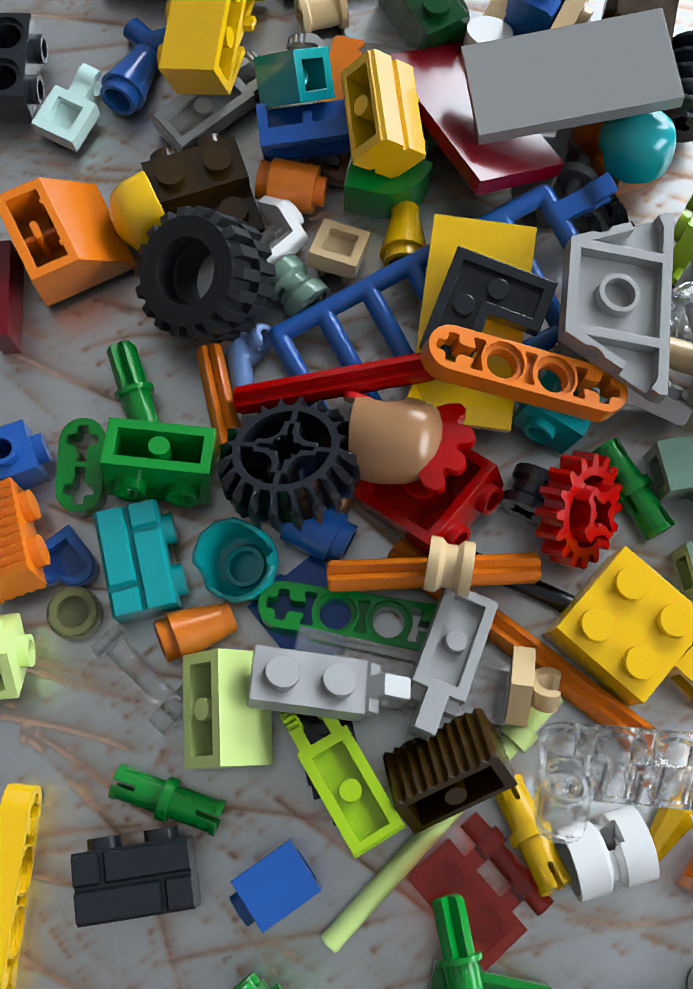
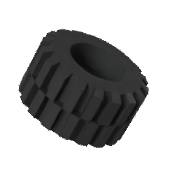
(172, 267)

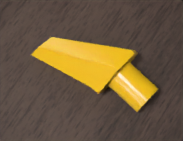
(669, 828)

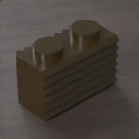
(448, 772)

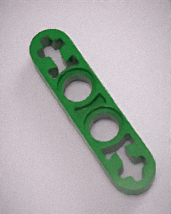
(362, 610)

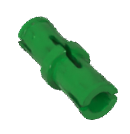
(636, 491)
(167, 799)

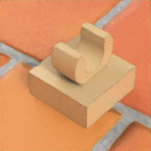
(338, 249)
(530, 687)

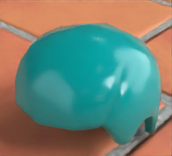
(638, 147)
(235, 559)

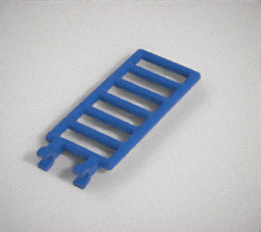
(368, 290)

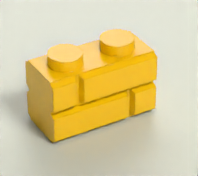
(382, 114)

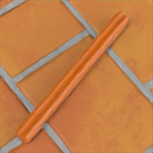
(574, 684)

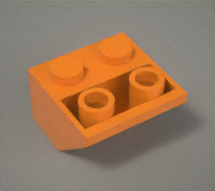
(63, 236)

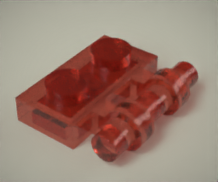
(489, 915)

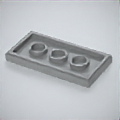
(571, 76)

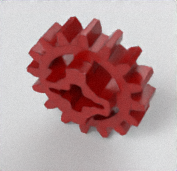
(579, 509)

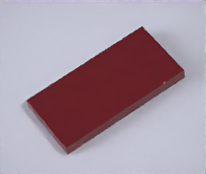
(449, 120)

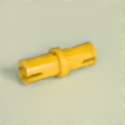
(537, 850)

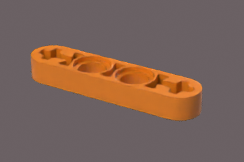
(524, 381)

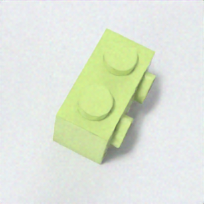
(216, 717)

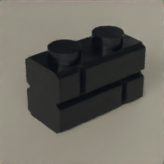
(135, 879)

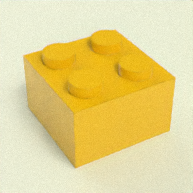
(625, 627)

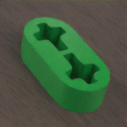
(71, 467)

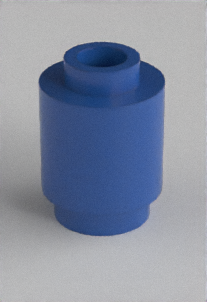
(322, 541)

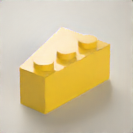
(203, 44)

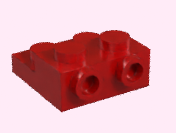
(420, 513)

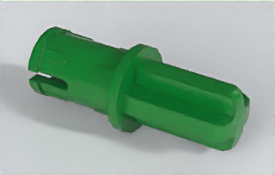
(132, 387)
(458, 957)

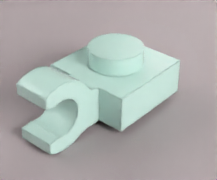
(71, 113)

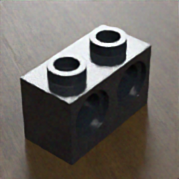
(20, 65)

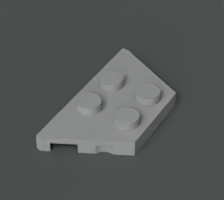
(620, 302)

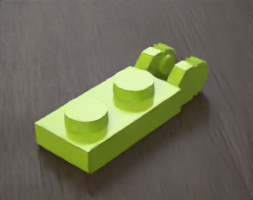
(346, 784)

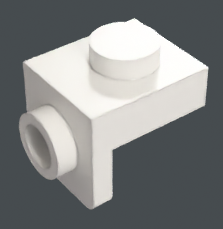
(285, 232)

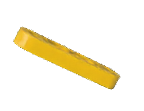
(18, 838)

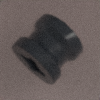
(524, 493)

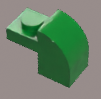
(377, 195)

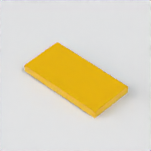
(502, 242)

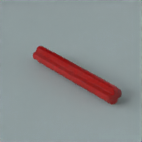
(331, 383)

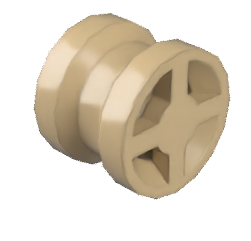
(450, 566)

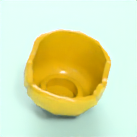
(134, 209)

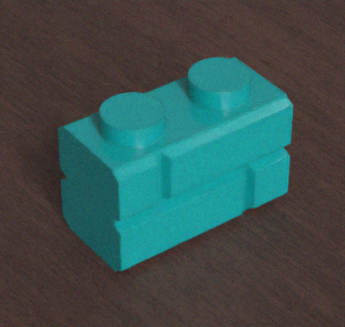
(139, 561)

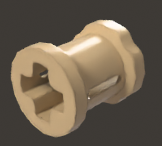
(321, 14)

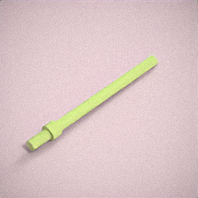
(514, 740)

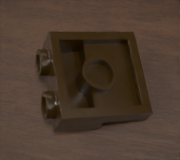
(206, 177)

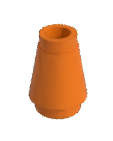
(193, 629)

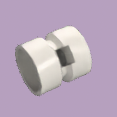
(609, 853)

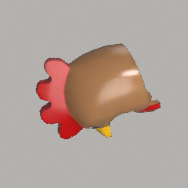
(408, 439)

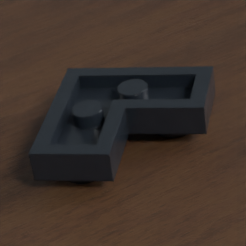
(489, 289)

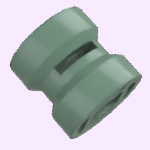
(295, 287)

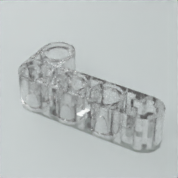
(607, 766)

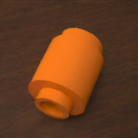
(292, 181)

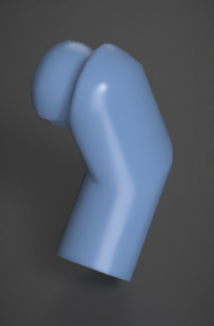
(245, 353)

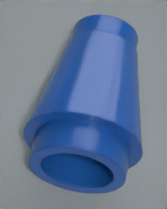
(130, 80)

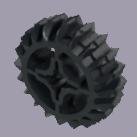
(297, 455)

